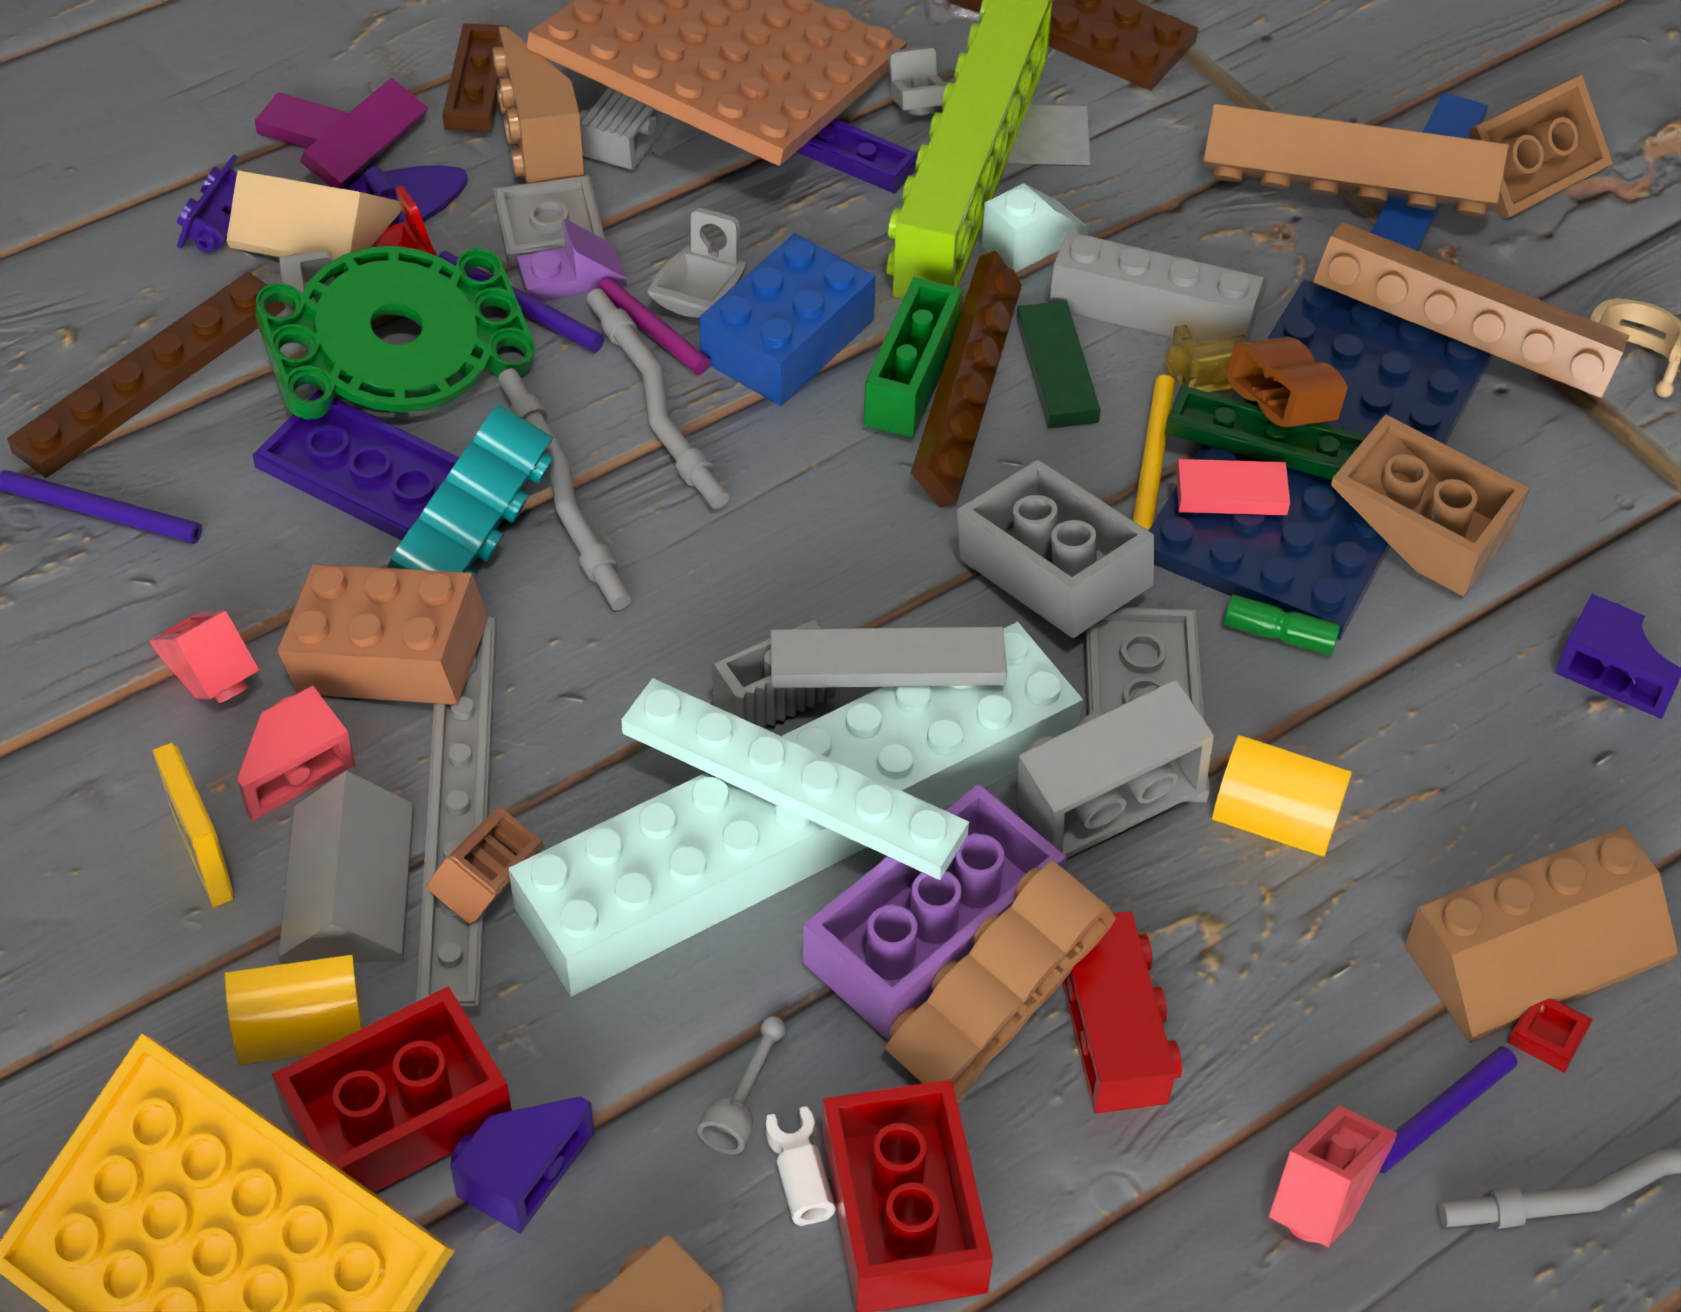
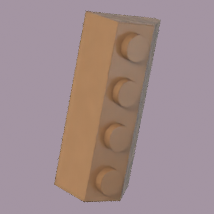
(1544, 933)

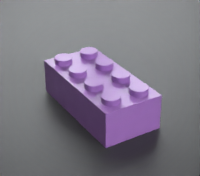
(900, 926)

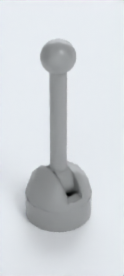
(728, 1120)

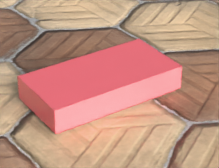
(1232, 487)

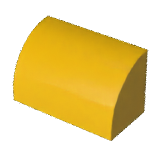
(1281, 795)
(292, 1008)

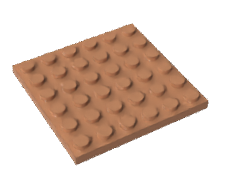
(733, 68)

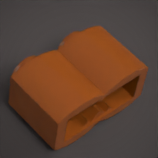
(1286, 381)

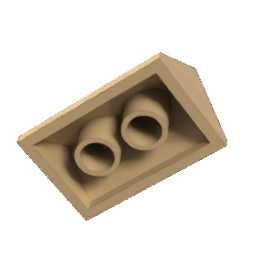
(302, 218)

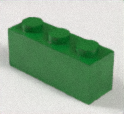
(912, 357)

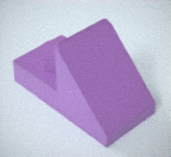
(571, 268)

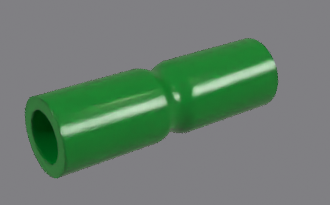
(1289, 627)

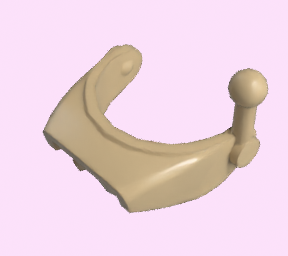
(1614, 311)

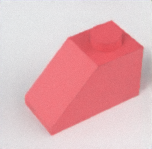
(207, 655)
(292, 751)
(1330, 1175)

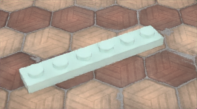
(796, 778)

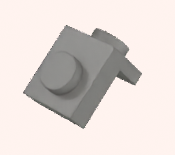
(915, 80)

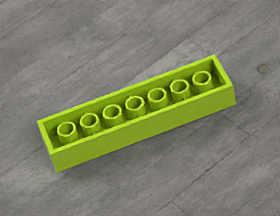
(969, 143)

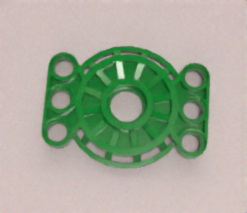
(396, 378)

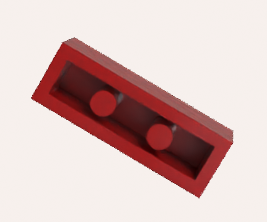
(1121, 1022)

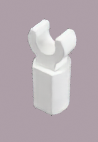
(801, 1170)

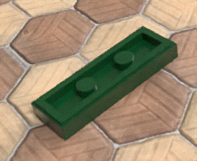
(1058, 364)

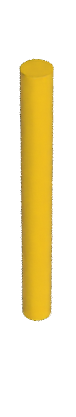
(1153, 452)

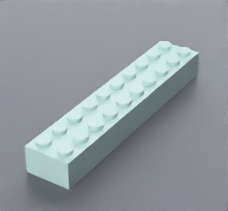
(720, 849)

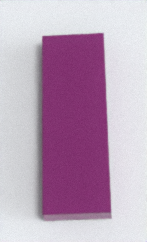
(363, 134)

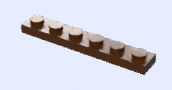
(140, 377)
(966, 380)

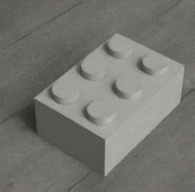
(1056, 548)
(1115, 769)

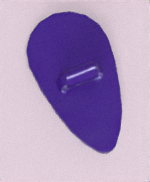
(428, 186)

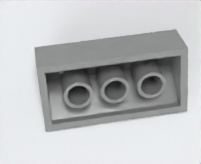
(1154, 290)

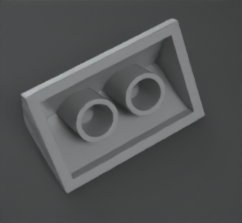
(348, 874)

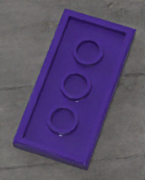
(357, 465)

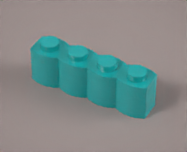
(477, 496)

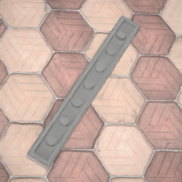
(456, 806)

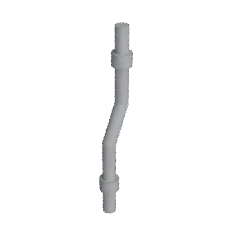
(690, 461)
(595, 557)
(1511, 1207)

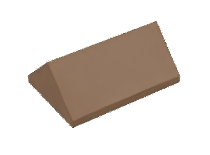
(1550, 142)

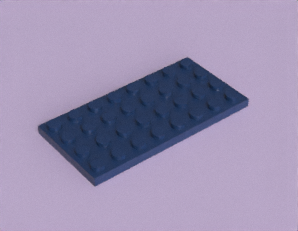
(1324, 550)

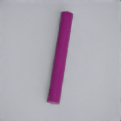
(655, 327)

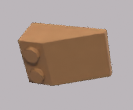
(1431, 502)

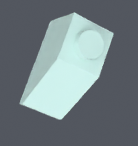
(1026, 226)

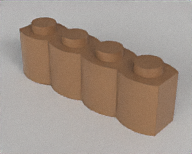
(1002, 980)

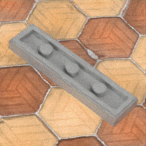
(888, 657)

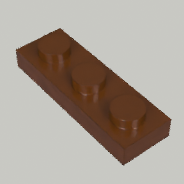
(473, 81)

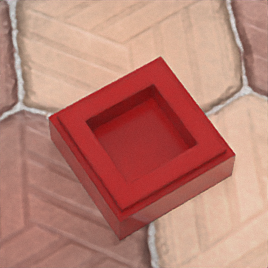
(1551, 1034)

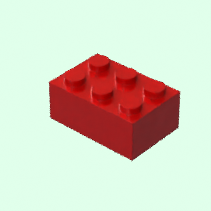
(394, 1092)
(906, 1196)

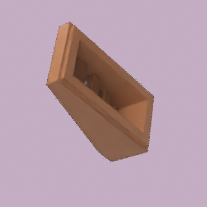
(480, 864)

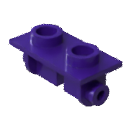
(205, 218)

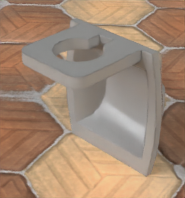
(696, 274)

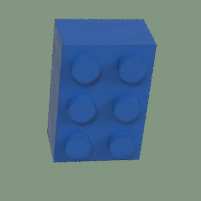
(787, 318)

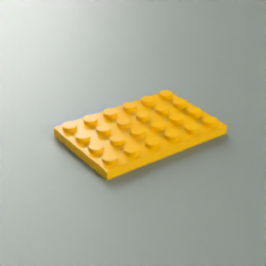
(207, 1206)

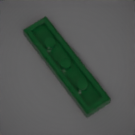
(1248, 432)

